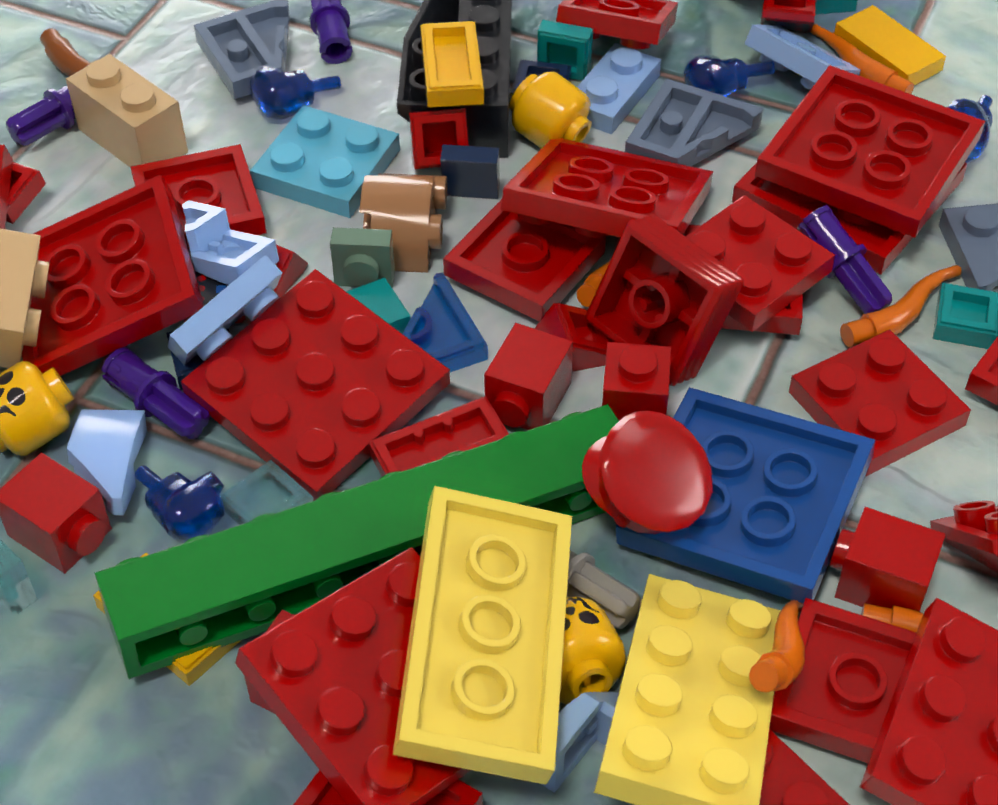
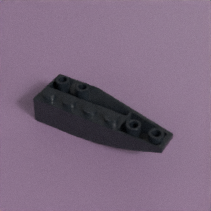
(493, 21)

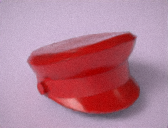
(649, 474)

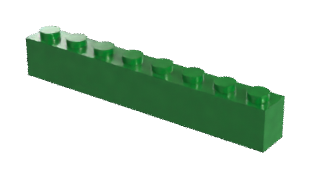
(242, 577)

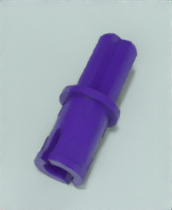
(331, 24)
(42, 117)
(849, 260)
(155, 393)

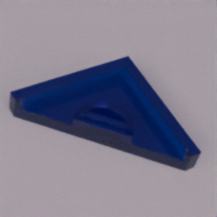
(446, 329)

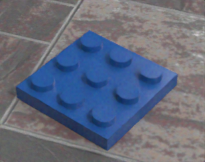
(774, 498)

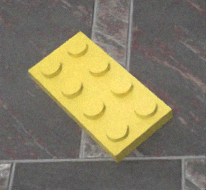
(486, 638)
(685, 708)

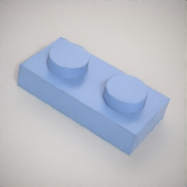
(794, 53)
(618, 85)
(208, 327)

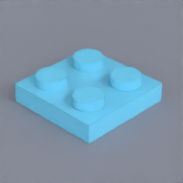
(324, 160)

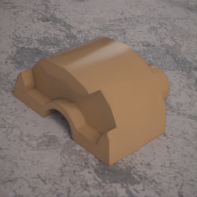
(409, 209)

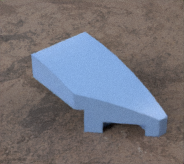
(218, 249)
(105, 452)
(579, 726)

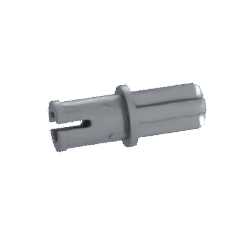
(608, 593)

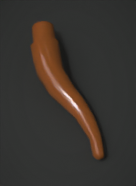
(62, 53)

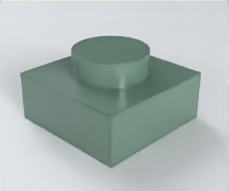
(362, 256)

